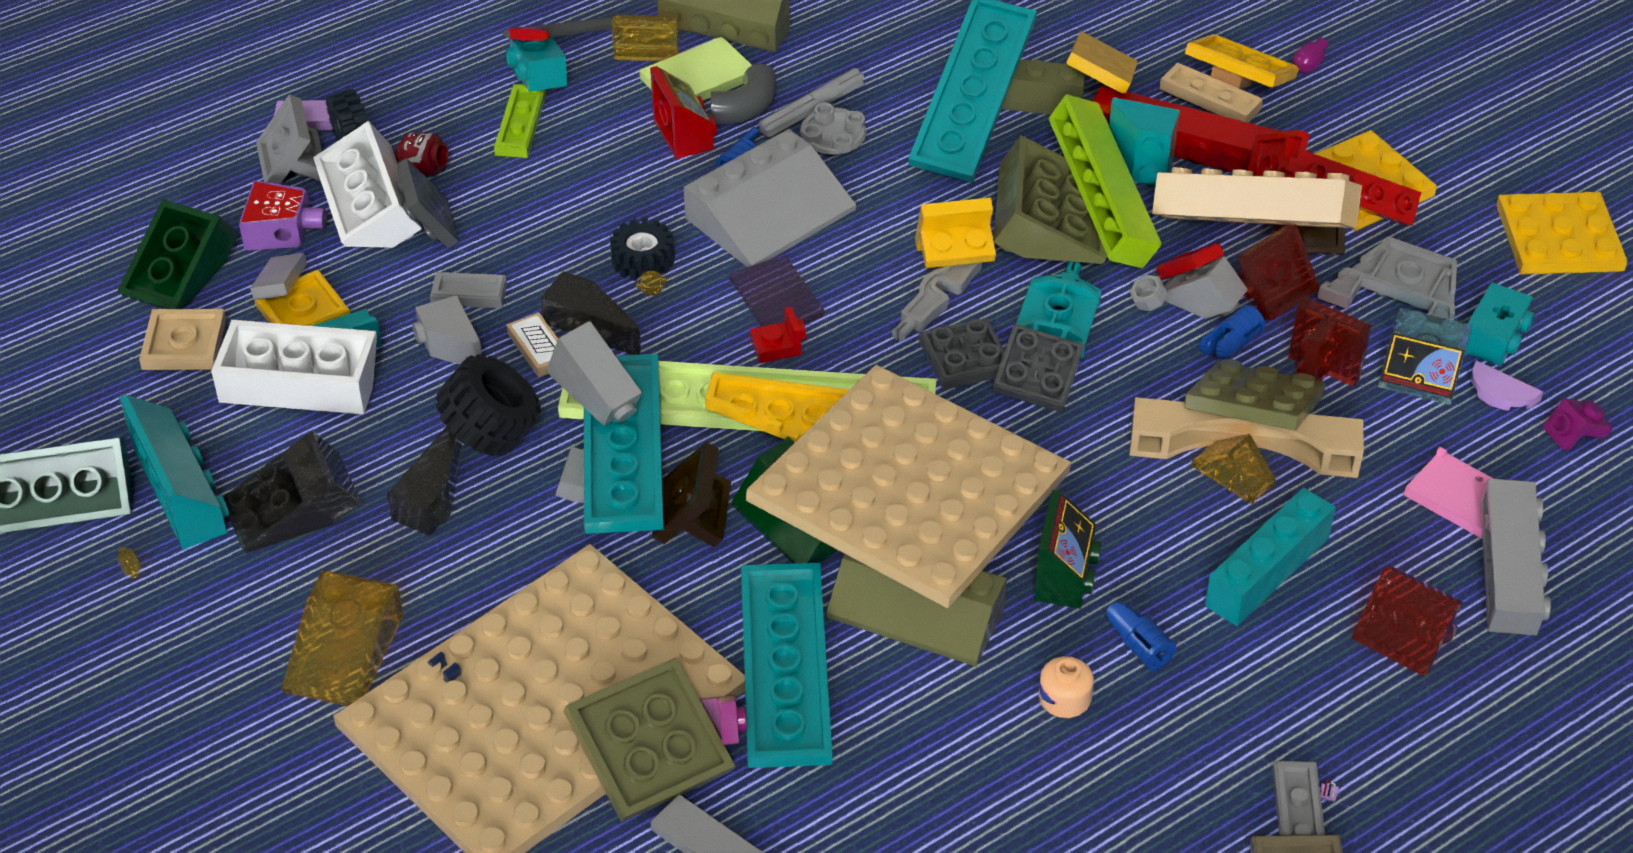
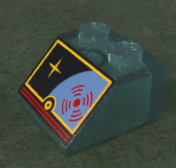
(1425, 356)

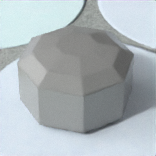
(1148, 293)

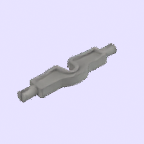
(931, 300)

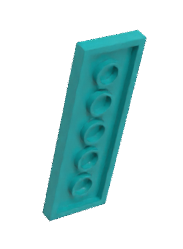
(972, 89)
(626, 460)
(785, 666)

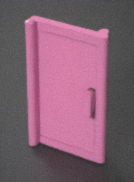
(1450, 490)

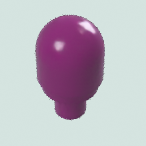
(1310, 56)

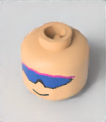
(1066, 687)

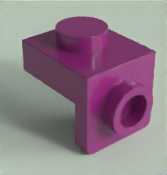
(1576, 419)
(726, 717)

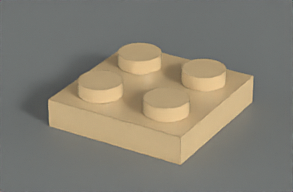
(182, 339)

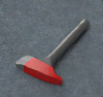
(544, 31)

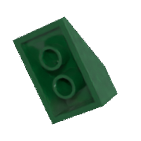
(177, 256)

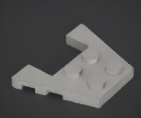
(1402, 273)

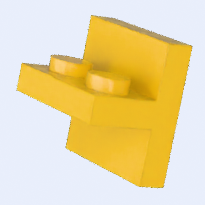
(955, 233)

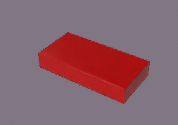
(1189, 261)

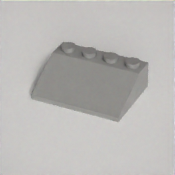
(767, 199)

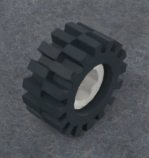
(345, 112)
(656, 247)

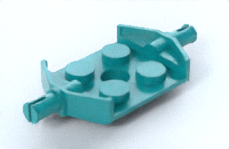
(1062, 290)

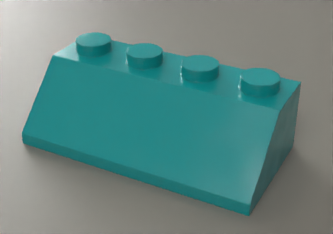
(175, 472)

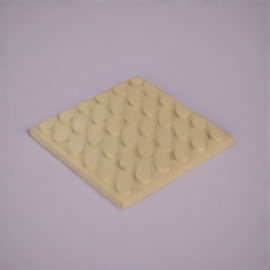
(909, 484)

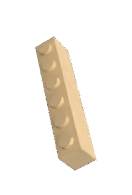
(1258, 198)

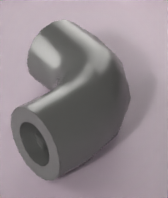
(747, 101)

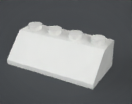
(363, 190)
(295, 367)

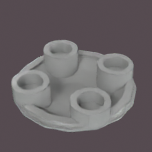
(833, 129)

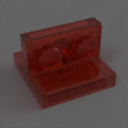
(1278, 272)
(1328, 342)
(1407, 620)

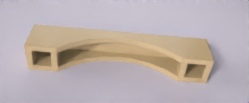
(1321, 442)

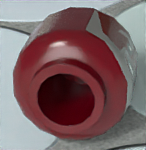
(424, 151)

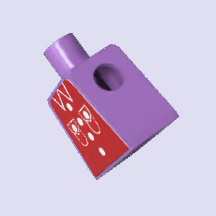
(278, 217)

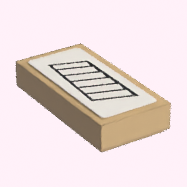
(534, 341)

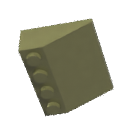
(1042, 208)

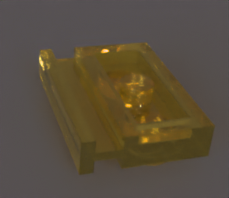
(644, 37)

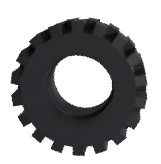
(488, 405)

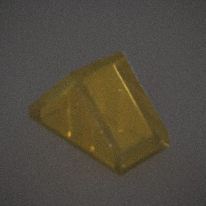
(1236, 466)

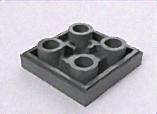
(426, 204)
(963, 352)
(1038, 368)

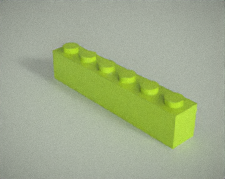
(1104, 182)

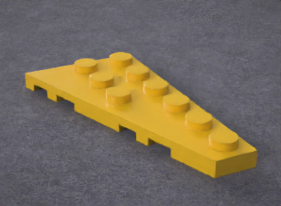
(770, 405)

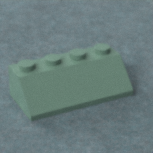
(64, 484)

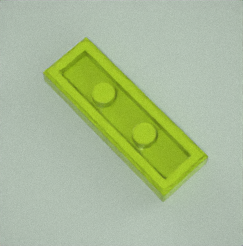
(519, 122)

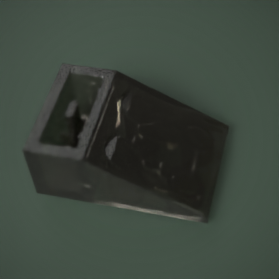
(292, 495)

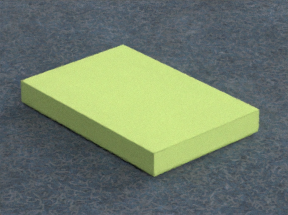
(705, 68)

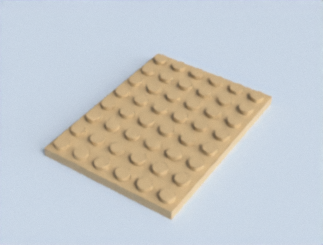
(493, 746)

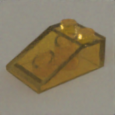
(342, 638)

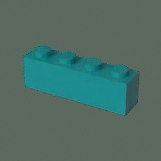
(1269, 556)

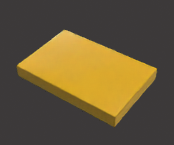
(1242, 60)
(1102, 62)

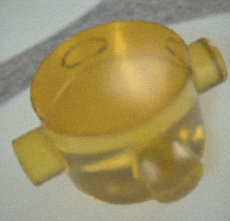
(651, 283)
(128, 562)

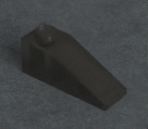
(576, 301)
(427, 489)

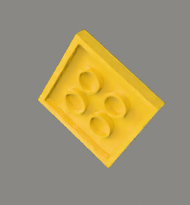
(1376, 157)
(1561, 233)

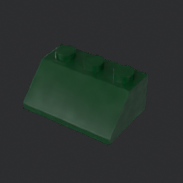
(789, 540)

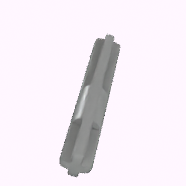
(805, 105)

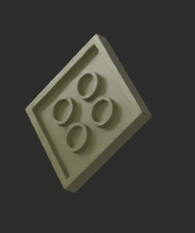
(1256, 394)
(649, 739)

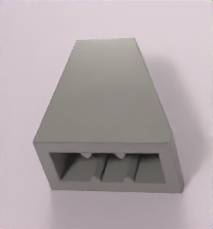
(593, 375)

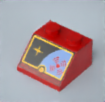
(680, 115)

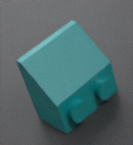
(1144, 137)

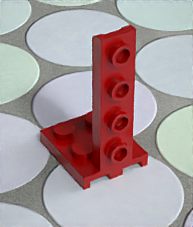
(1288, 154)

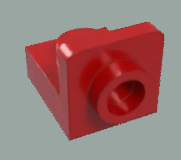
(779, 339)

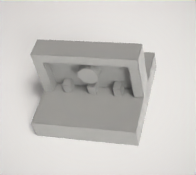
(288, 144)

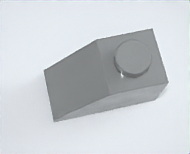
(1207, 289)
(446, 330)

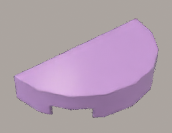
(1501, 389)

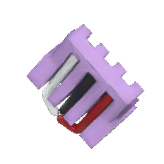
(1329, 793)

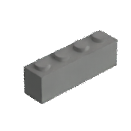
(1513, 557)

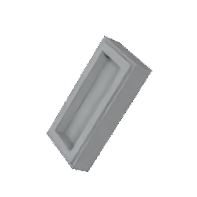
(278, 276)
(471, 289)

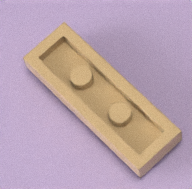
(1210, 93)

